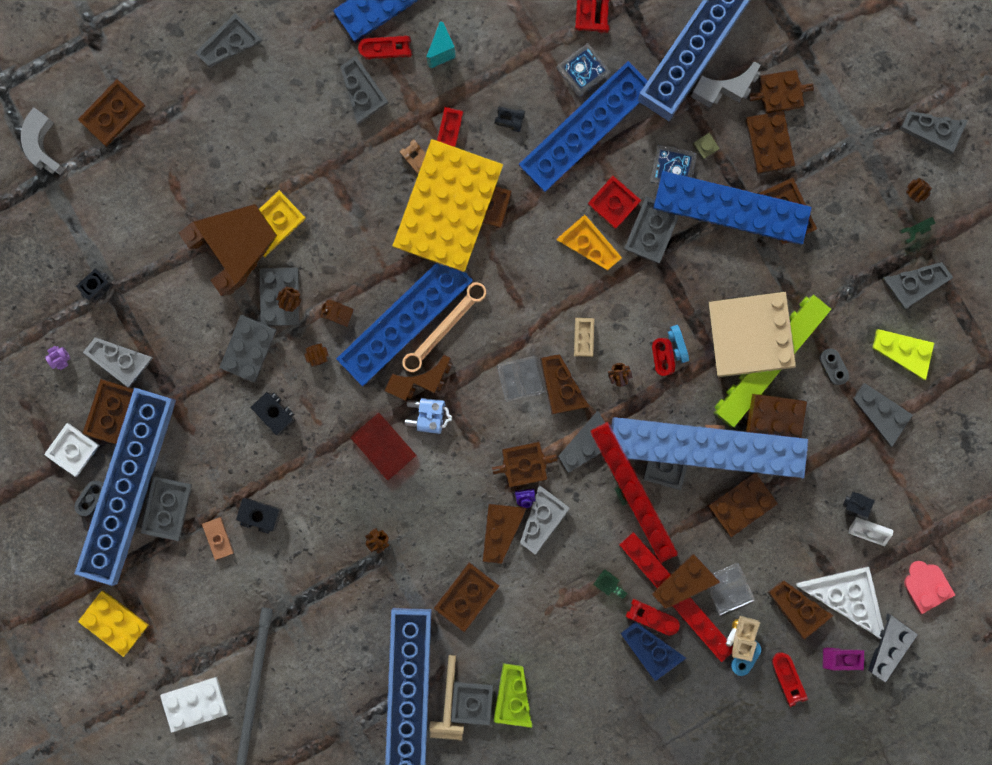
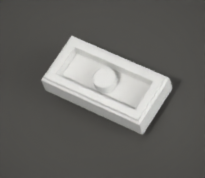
(870, 531)

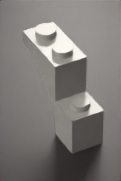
(709, 90)

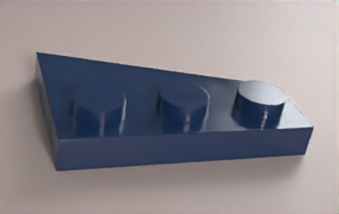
(651, 651)

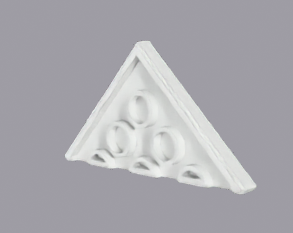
(850, 595)

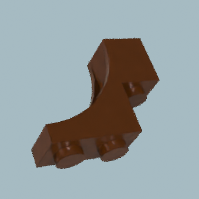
(432, 381)

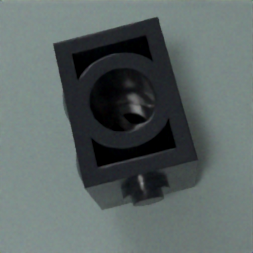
(88, 284)
(858, 505)

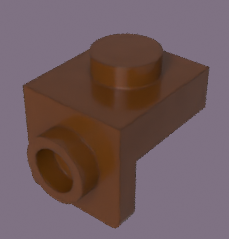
(336, 312)

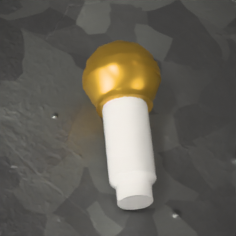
(730, 640)

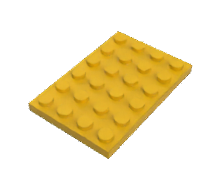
(447, 205)

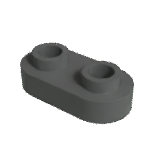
(833, 367)
(90, 497)

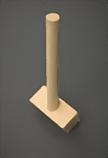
(446, 728)

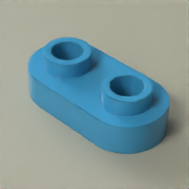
(676, 336)
(748, 664)

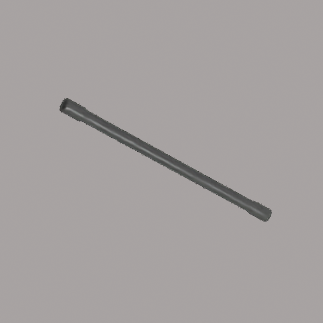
(264, 624)

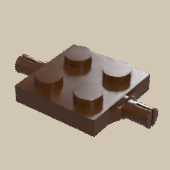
(781, 91)
(524, 464)

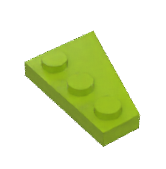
(512, 700)

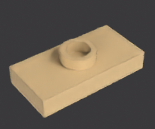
(584, 337)

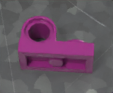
(843, 659)

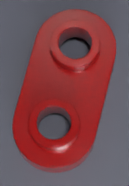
(662, 356)

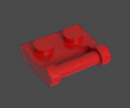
(586, 16)

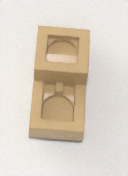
(744, 639)

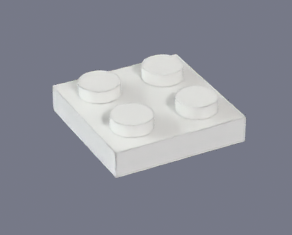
(71, 449)

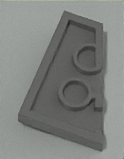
(936, 131)
(882, 412)

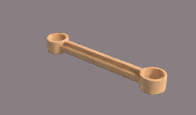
(444, 327)

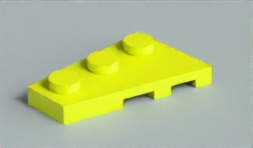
(905, 350)

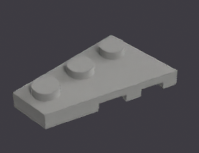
(118, 361)
(543, 520)

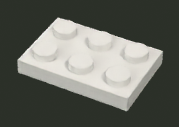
(194, 704)

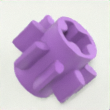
(57, 357)

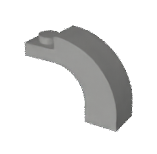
(32, 137)

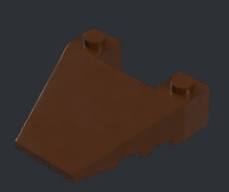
(237, 241)

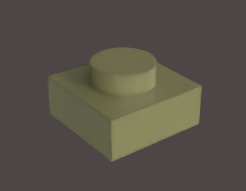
(706, 146)

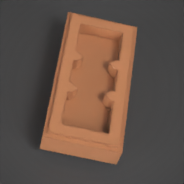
(218, 538)

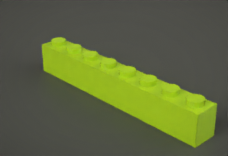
(740, 395)

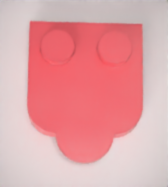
(927, 586)

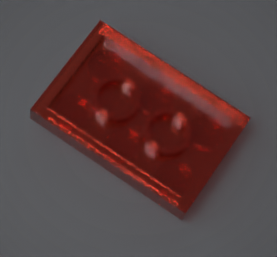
(383, 446)

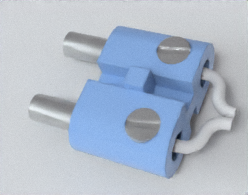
(430, 415)

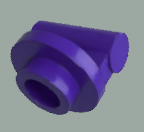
(525, 497)

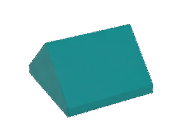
(441, 48)

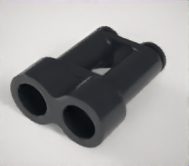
(516, 121)

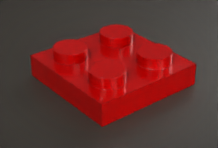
(614, 202)

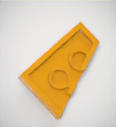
(589, 242)

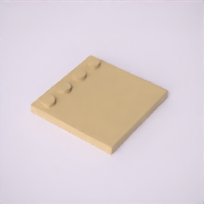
(752, 334)

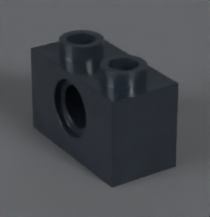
(262, 409)
(270, 515)

